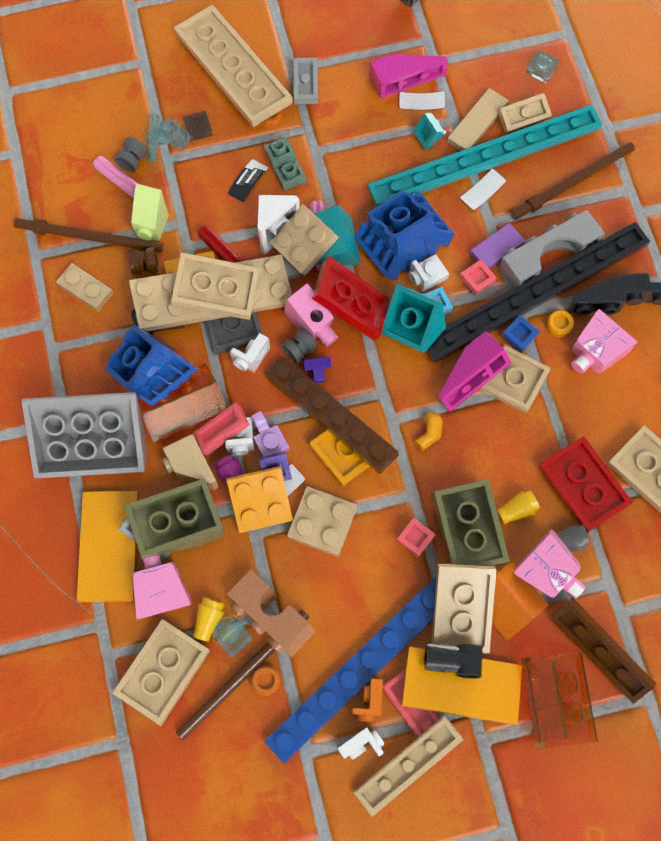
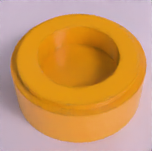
(560, 323)

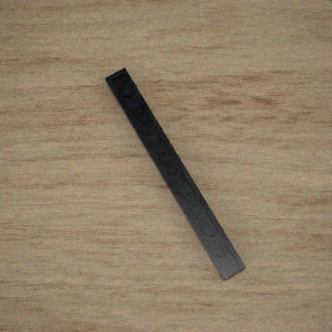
(538, 290)

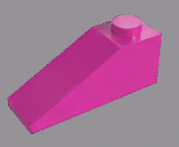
(402, 72)
(474, 368)

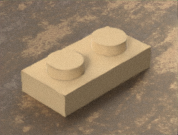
(524, 113)
(84, 287)

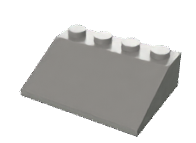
(85, 435)

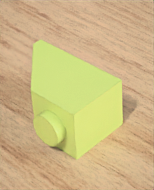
(148, 213)

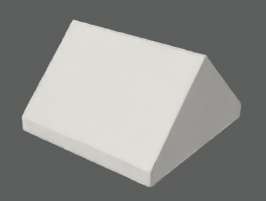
(272, 215)

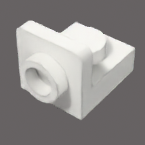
(428, 273)
(255, 353)
(242, 442)
(355, 746)

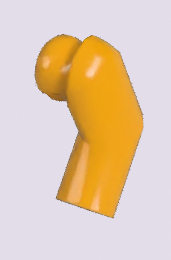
(433, 431)

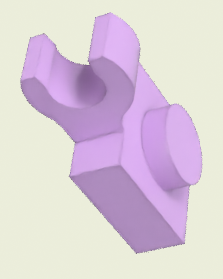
(269, 439)

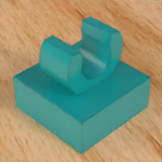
(428, 131)

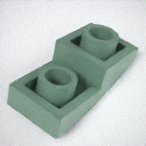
(284, 163)

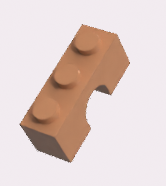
(287, 630)

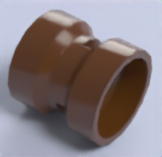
(143, 261)

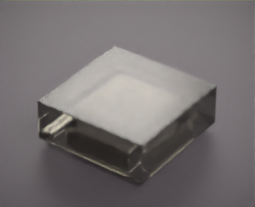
(197, 126)

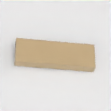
(477, 121)

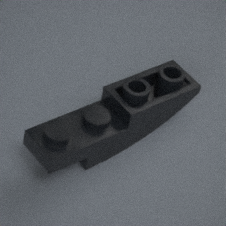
(614, 293)

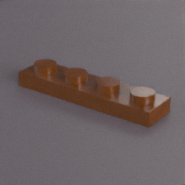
(603, 650)

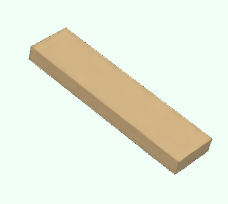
(408, 766)

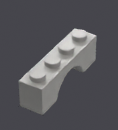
(573, 235)

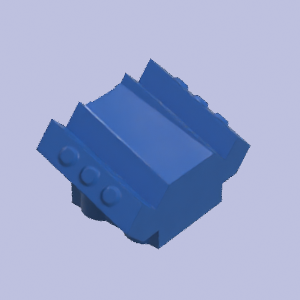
(402, 232)
(148, 366)

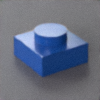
(520, 333)

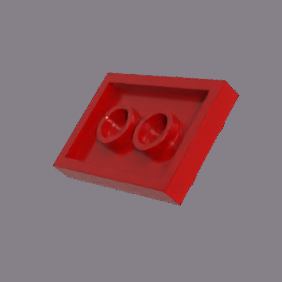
(351, 298)
(585, 484)

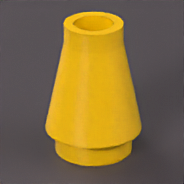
(519, 507)
(208, 616)

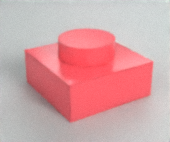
(478, 277)
(416, 537)

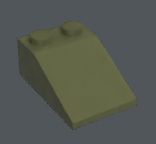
(175, 520)
(470, 524)

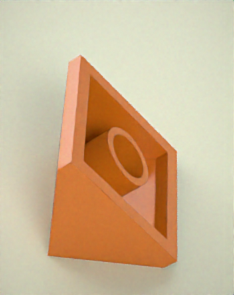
(514, 602)

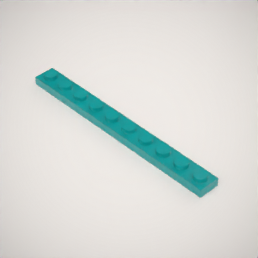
(487, 155)

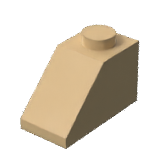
(188, 462)

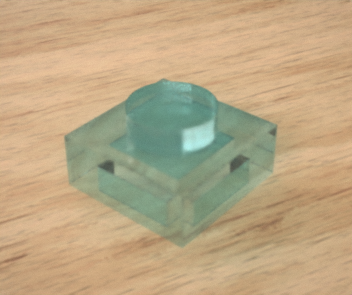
(542, 66)
(232, 637)

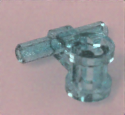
(168, 132)

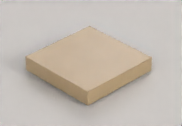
(518, 382)

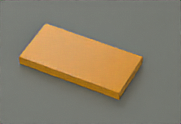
(106, 553)
(487, 698)

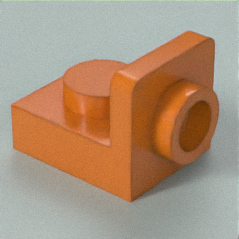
(373, 697)

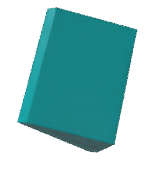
(345, 247)
(414, 318)

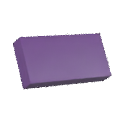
(494, 247)

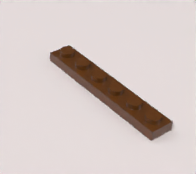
(332, 415)

